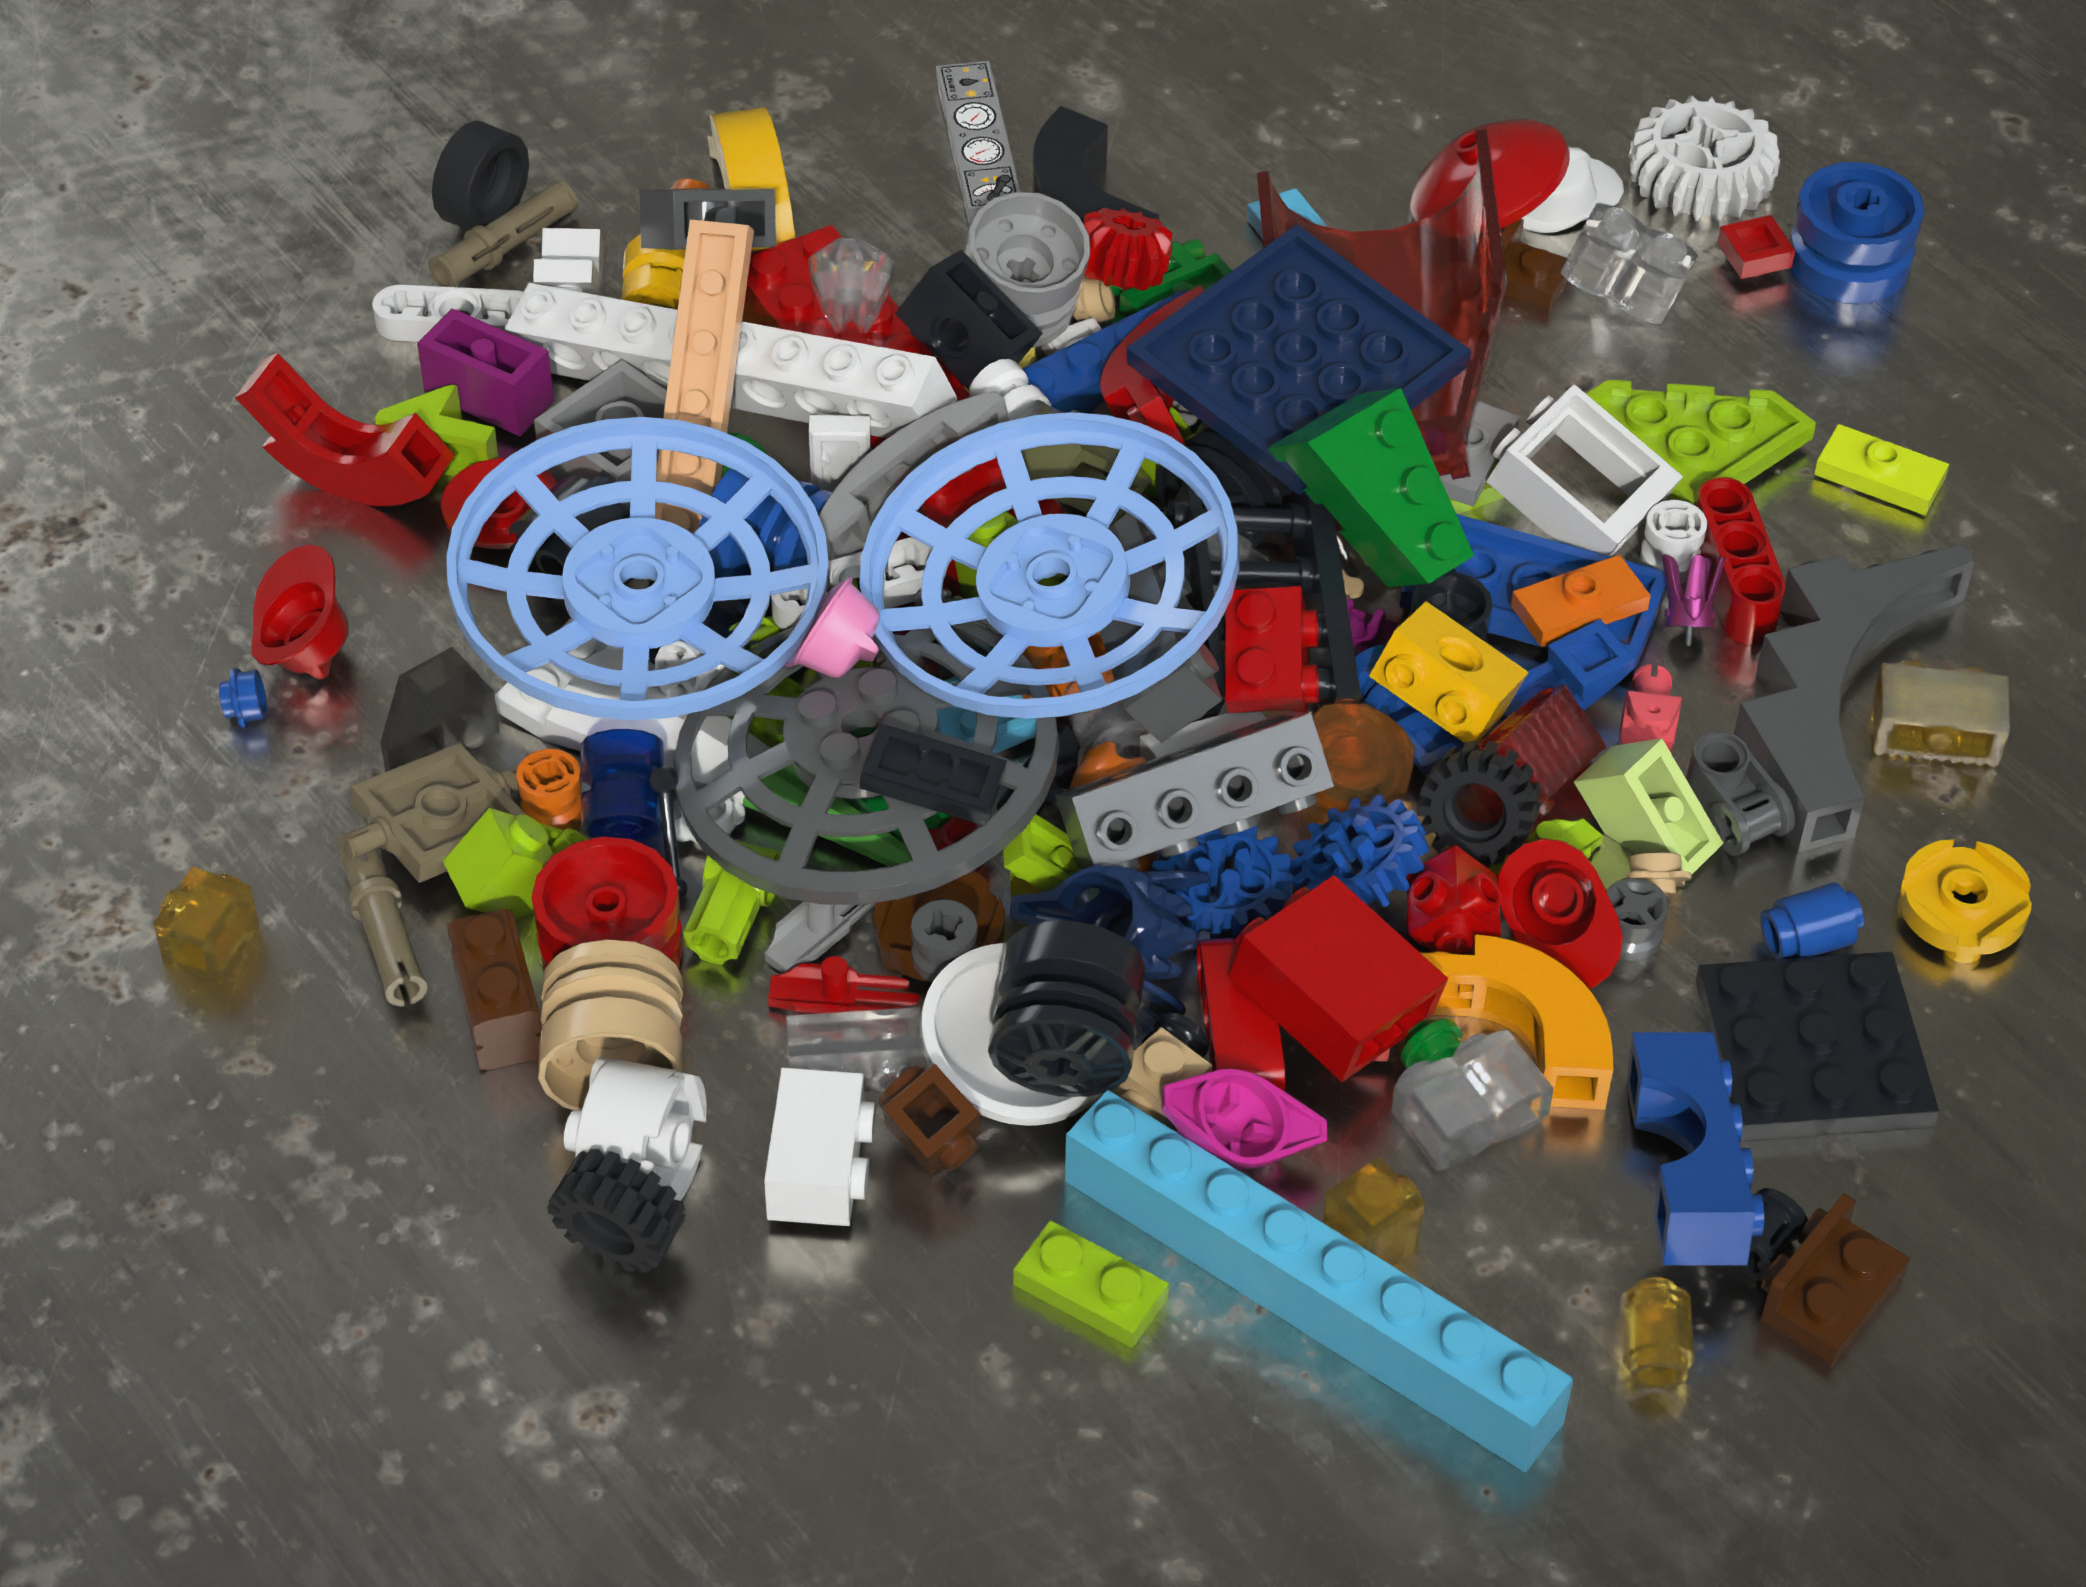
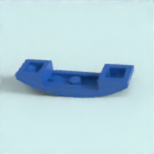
(1585, 660)

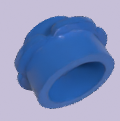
(243, 697)

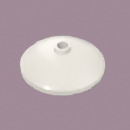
(957, 1036)

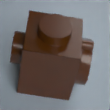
(931, 1118)

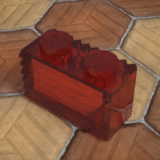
(1549, 735)

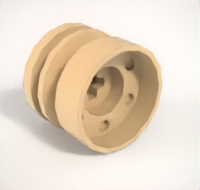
(609, 1004)

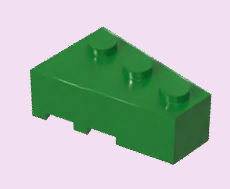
(1380, 487)

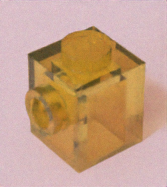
(206, 924)
(1377, 1211)

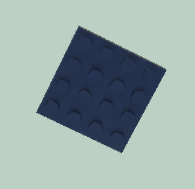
(1290, 343)

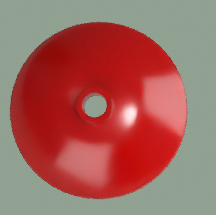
(1527, 168)

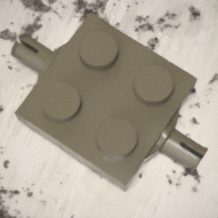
(427, 808)

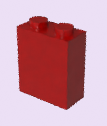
(1336, 976)

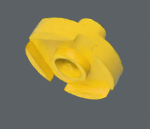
(1959, 927)

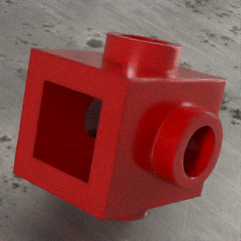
(1453, 903)

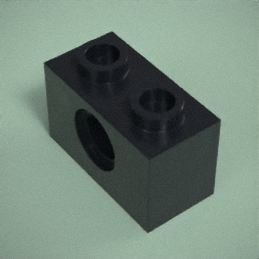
(966, 318)

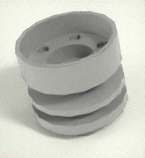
(1034, 255)

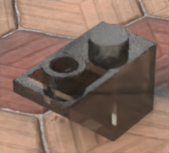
(436, 708)

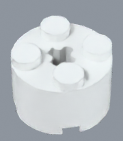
(643, 1117)

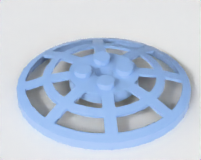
(1041, 549)
(638, 550)

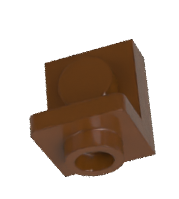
(1531, 271)

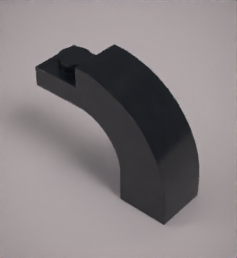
(1069, 158)

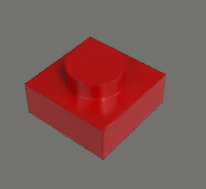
(1756, 246)

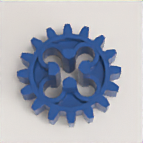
(1364, 848)
(1255, 871)

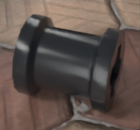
(1776, 1233)

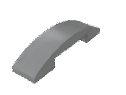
(868, 485)

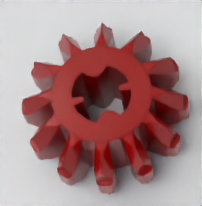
(1127, 249)

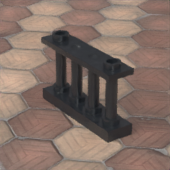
(1314, 568)

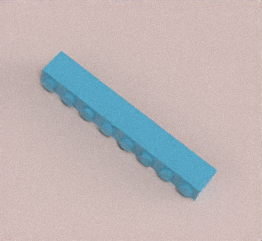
(1318, 1281)

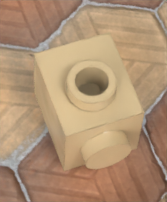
(1155, 1064)

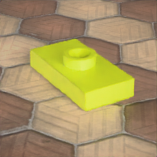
(1881, 469)

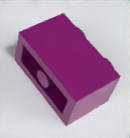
(494, 371)

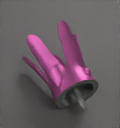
(1695, 607)

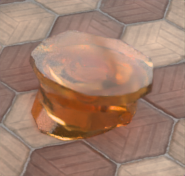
(1364, 755)

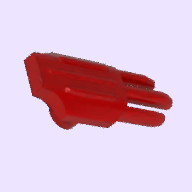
(834, 989)

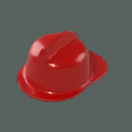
(298, 614)
(1561, 908)

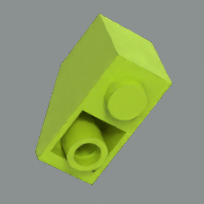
(500, 860)

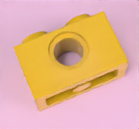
(1448, 673)

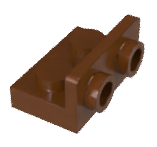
(1830, 1282)

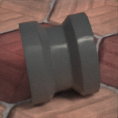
(1641, 914)
(929, 930)

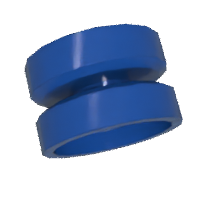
(1855, 232)

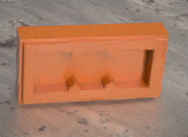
(1578, 598)

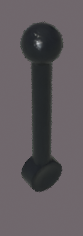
(664, 781)

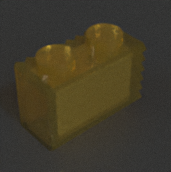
(1940, 713)

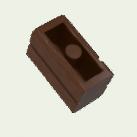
(495, 989)

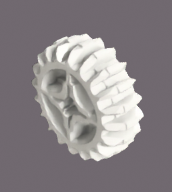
(1704, 158)

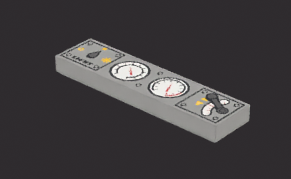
(976, 133)

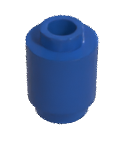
(1812, 922)

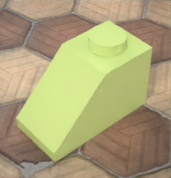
(1648, 803)

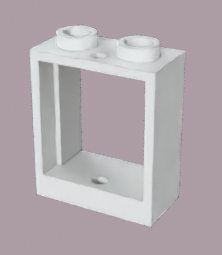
(1605, 446)

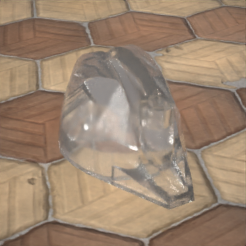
(851, 282)

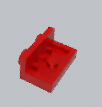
(1269, 651)

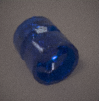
(620, 796)

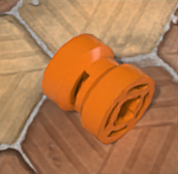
(551, 788)

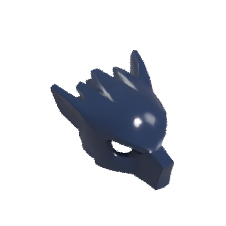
(1128, 904)

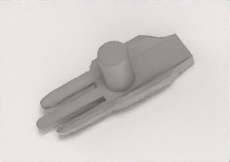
(810, 932)

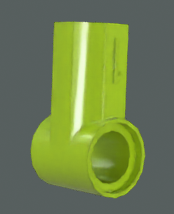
(725, 911)

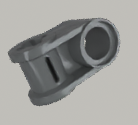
(1737, 792)

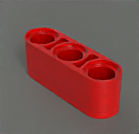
(1751, 579)
(1236, 1026)

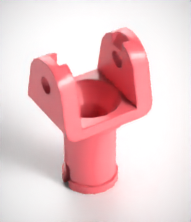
(1650, 709)

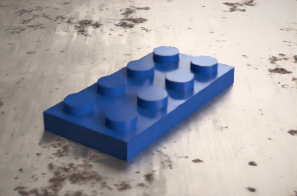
(1514, 559)

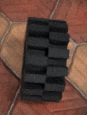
(1498, 774)
(616, 1210)

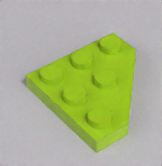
(1707, 432)

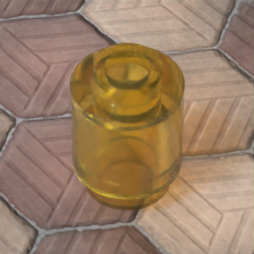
(1657, 1333)

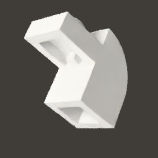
(572, 260)

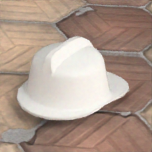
(1582, 187)

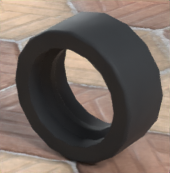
(479, 175)

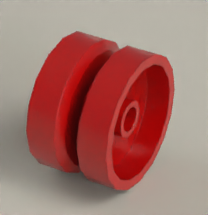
(604, 893)

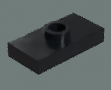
(933, 774)

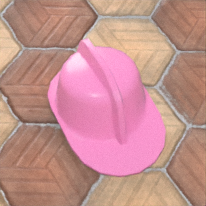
(839, 633)

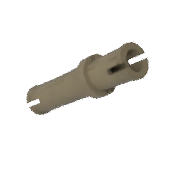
(486, 245)
(377, 903)

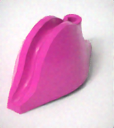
(1241, 1118)

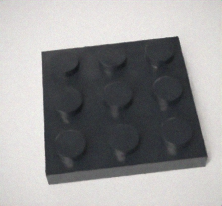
(1818, 1045)

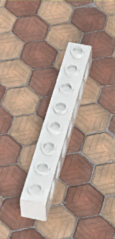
(775, 371)

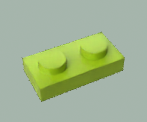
(1091, 1284)

